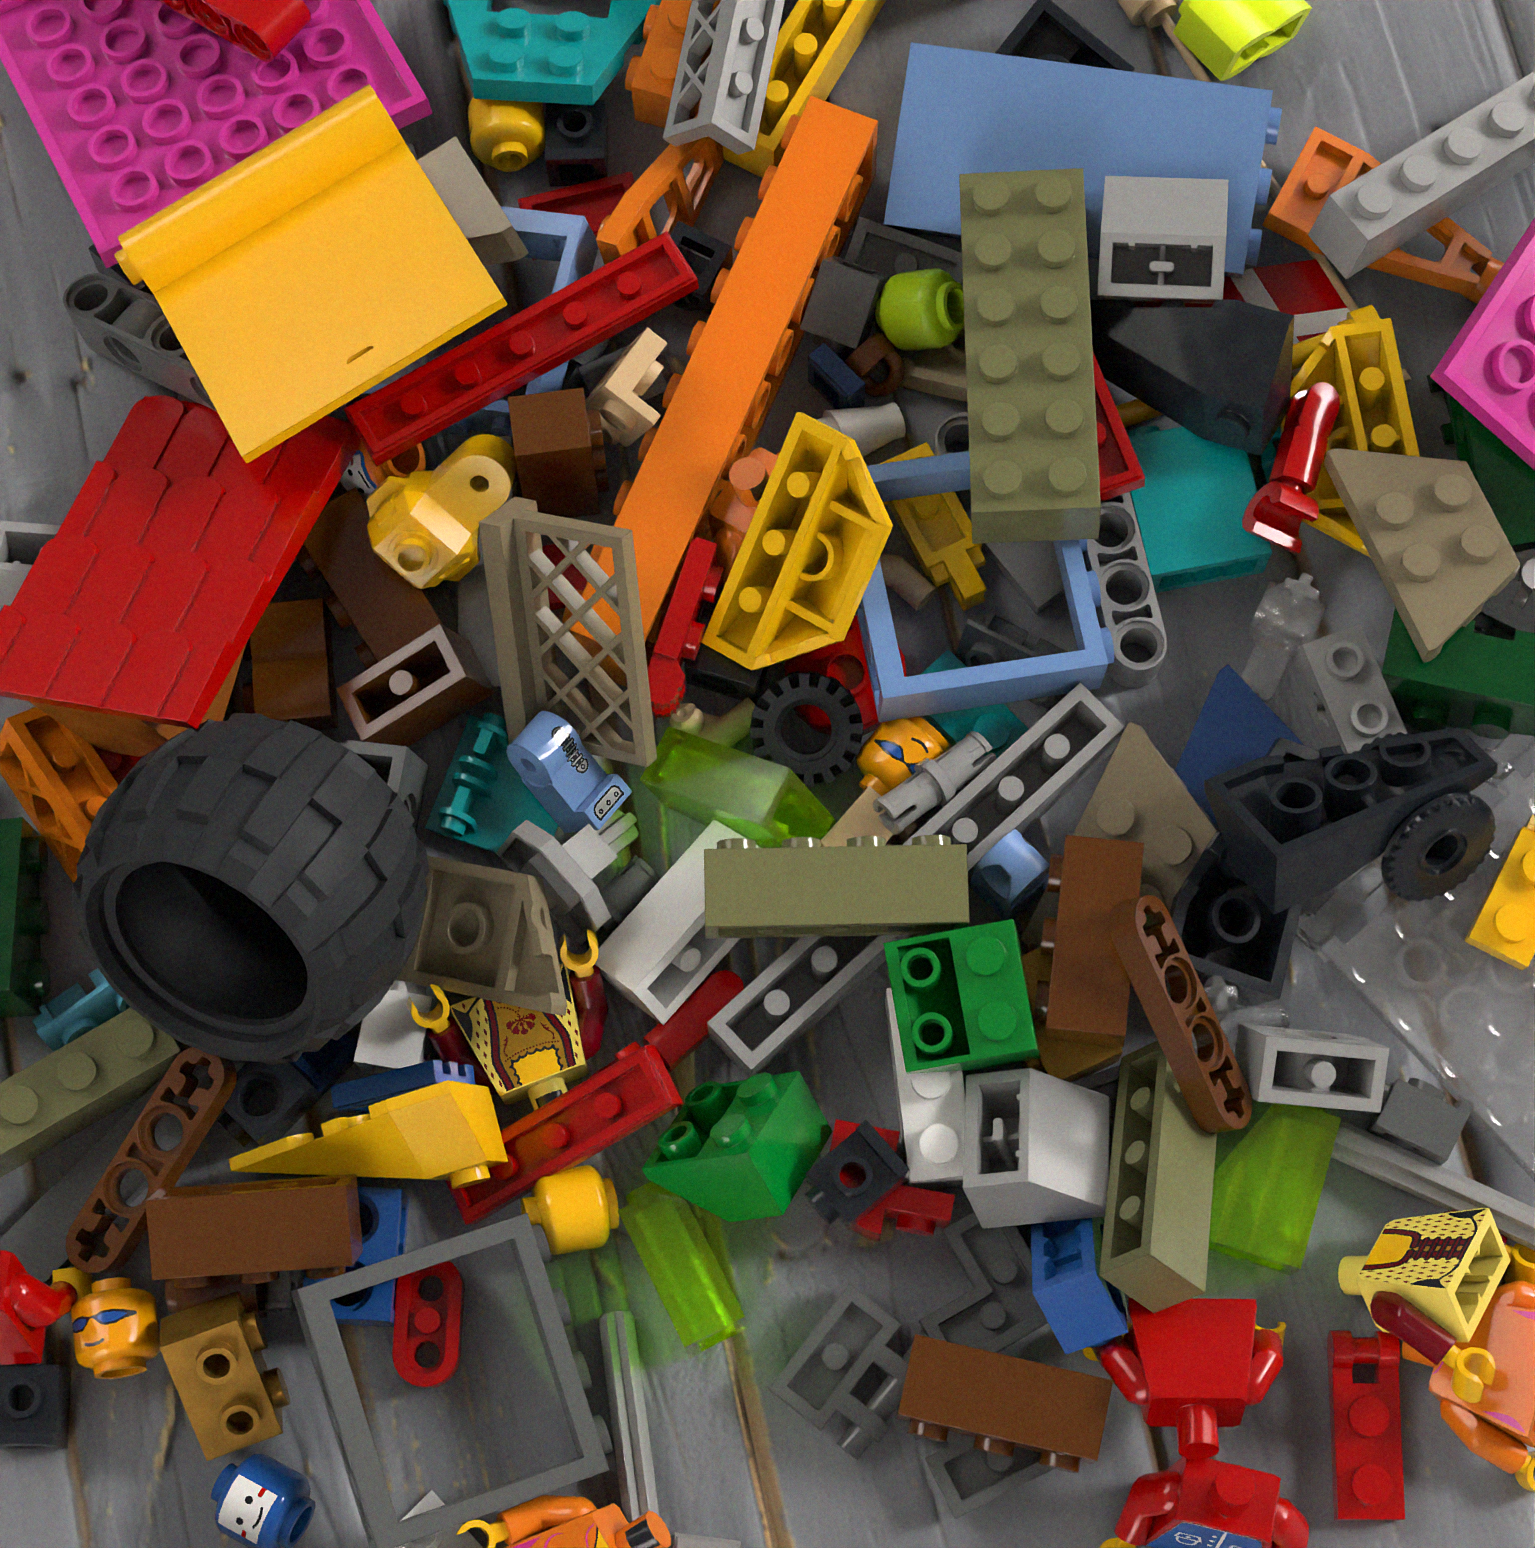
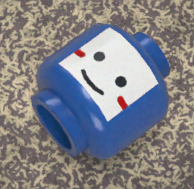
(263, 1503)

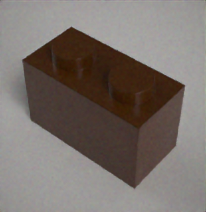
(416, 689)

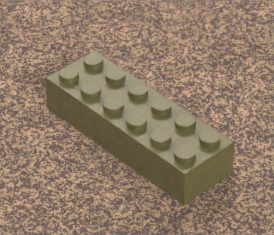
(1029, 357)

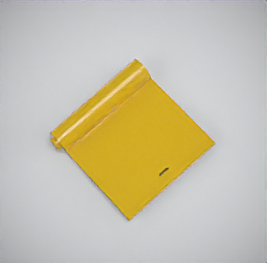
(309, 272)

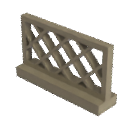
(529, 630)

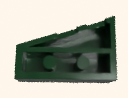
(1500, 472)
(1469, 685)
(22, 919)

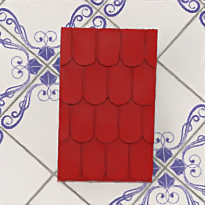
(163, 574)

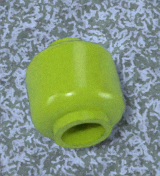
(921, 309)

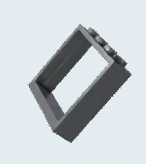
(348, 1417)

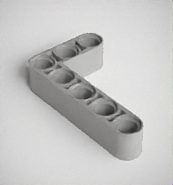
(1114, 566)

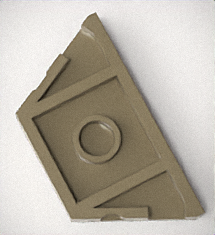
(1426, 537)
(1142, 803)
(487, 937)

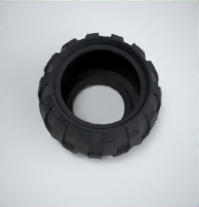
(251, 888)

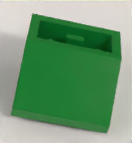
(962, 999)
(741, 1145)

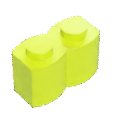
(1237, 32)

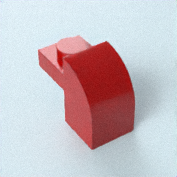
(914, 1208)

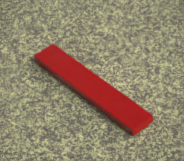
(521, 348)

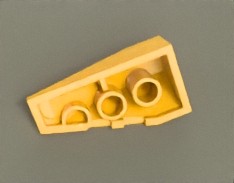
(422, 1134)

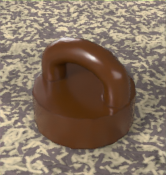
(870, 357)

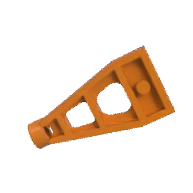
(1333, 163)
(631, 221)

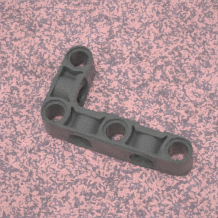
(133, 332)

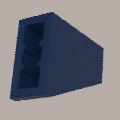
(1228, 733)

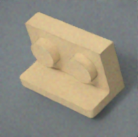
(616, 395)

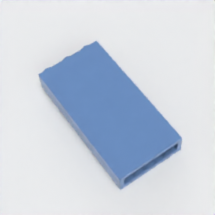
(1029, 114)

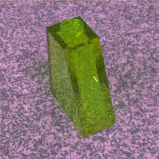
(734, 788)
(1272, 1188)
(682, 1268)

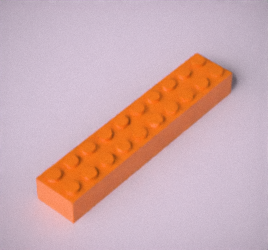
(737, 356)

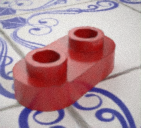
(427, 1322)

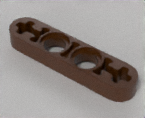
(1148, 951)
(144, 1154)

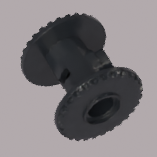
(1436, 843)

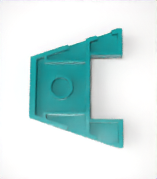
(544, 55)

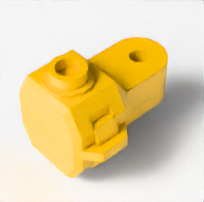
(431, 518)

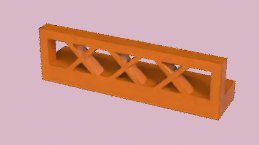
(56, 774)

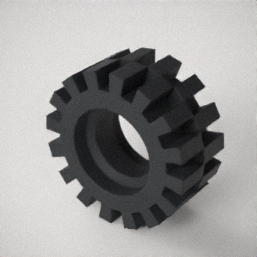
(814, 690)

